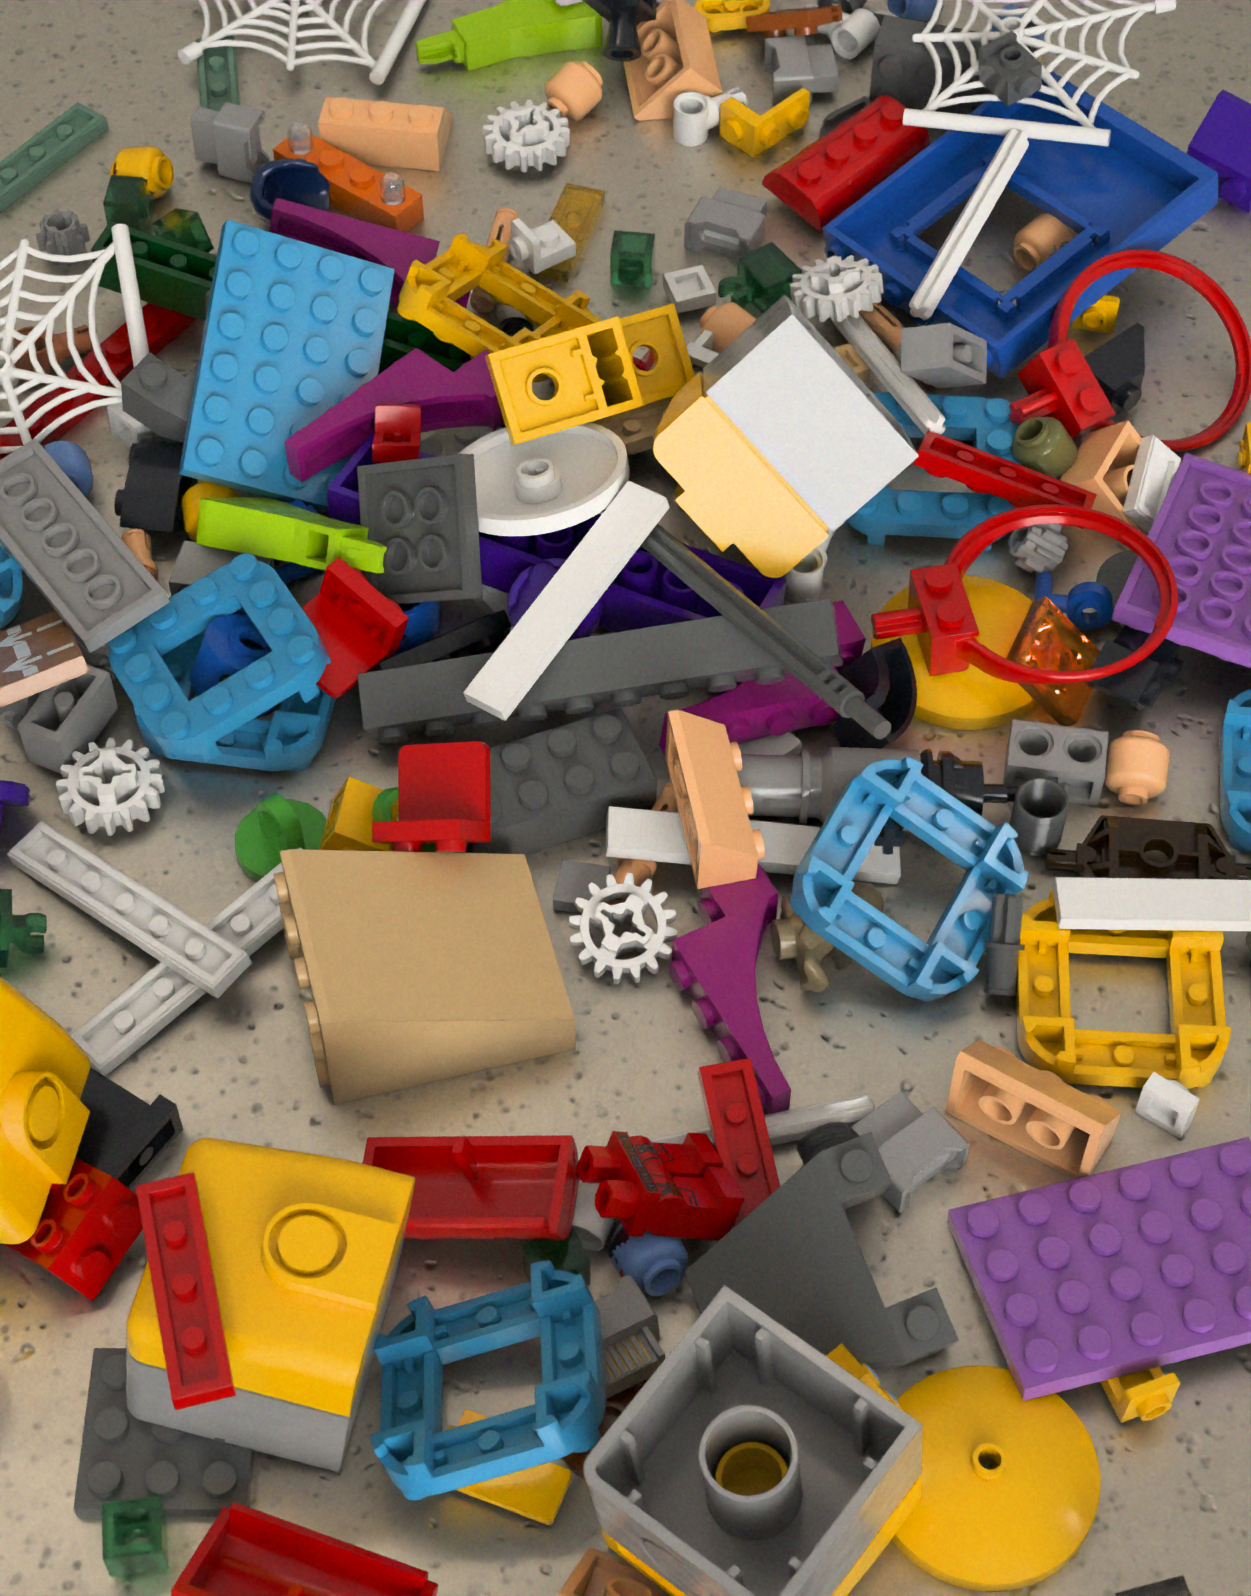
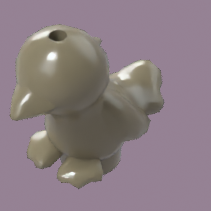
(796, 940)

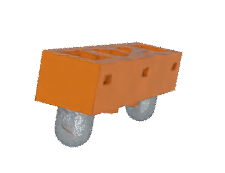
(353, 184)

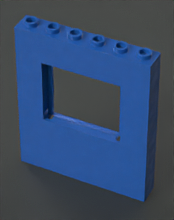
(1113, 196)

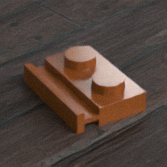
(802, 20)

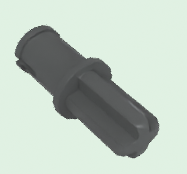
(1004, 944)

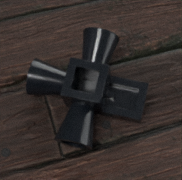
(624, 16)

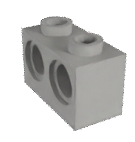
(1058, 753)

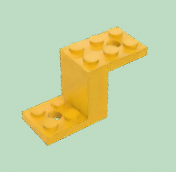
(590, 372)

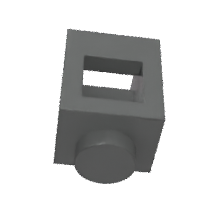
(1009, 69)

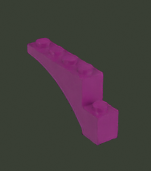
(356, 239)
(444, 398)
(777, 708)
(719, 975)

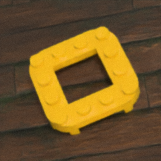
(433, 288)
(1117, 1057)

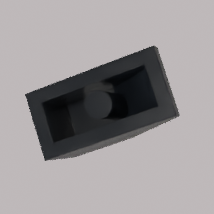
(1120, 368)

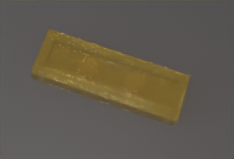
(576, 215)

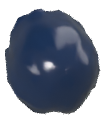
(291, 181)

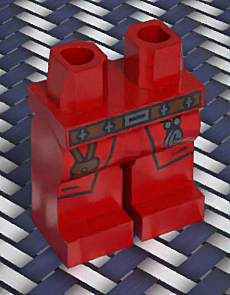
(662, 1186)

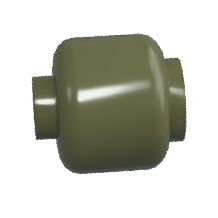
(1044, 446)

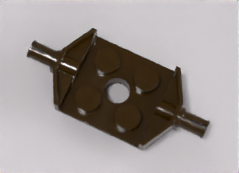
(1119, 846)

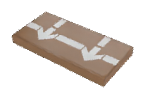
(37, 657)

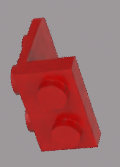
(355, 626)
(440, 798)
(84, 1229)

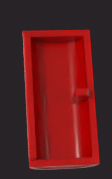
(847, 162)
(484, 1184)
(269, 1556)

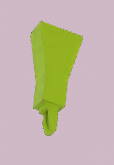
(513, 31)
(285, 533)

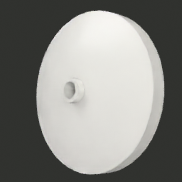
(547, 479)

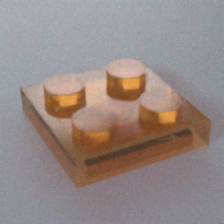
(1054, 643)

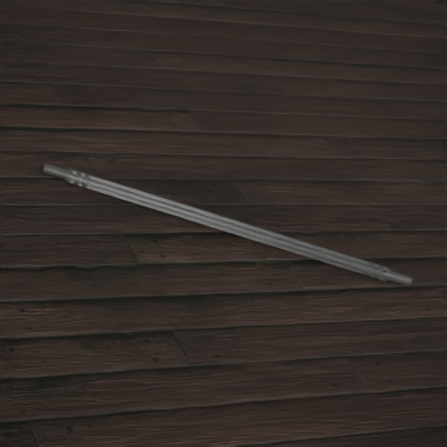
(764, 631)

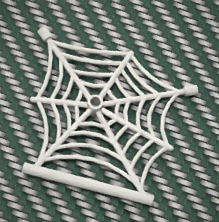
(379, 69)
(1083, 134)
(10, 374)

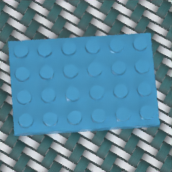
(278, 348)

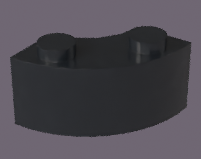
(153, 486)
(1143, 682)
(888, 686)

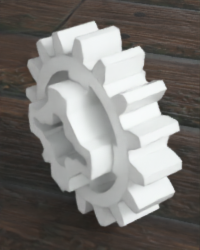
(526, 135)
(837, 288)
(110, 786)
(633, 909)

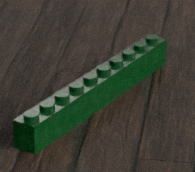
(182, 275)

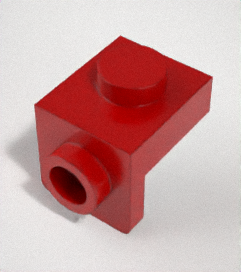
(396, 432)

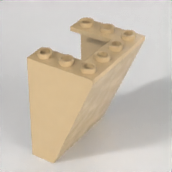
(420, 965)

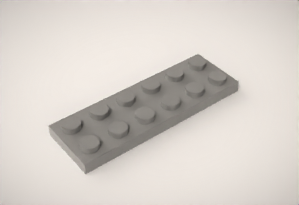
(71, 550)

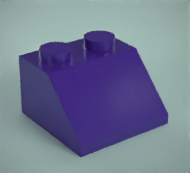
(1225, 147)

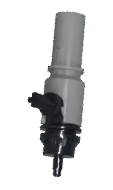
(811, 785)

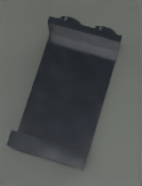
(124, 1131)

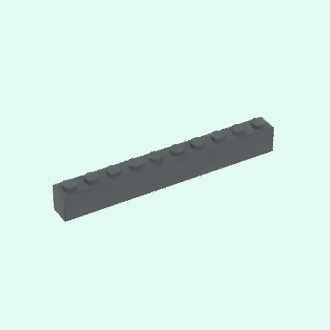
(594, 672)

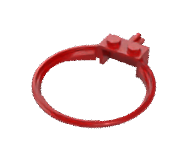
(1065, 386)
(945, 622)

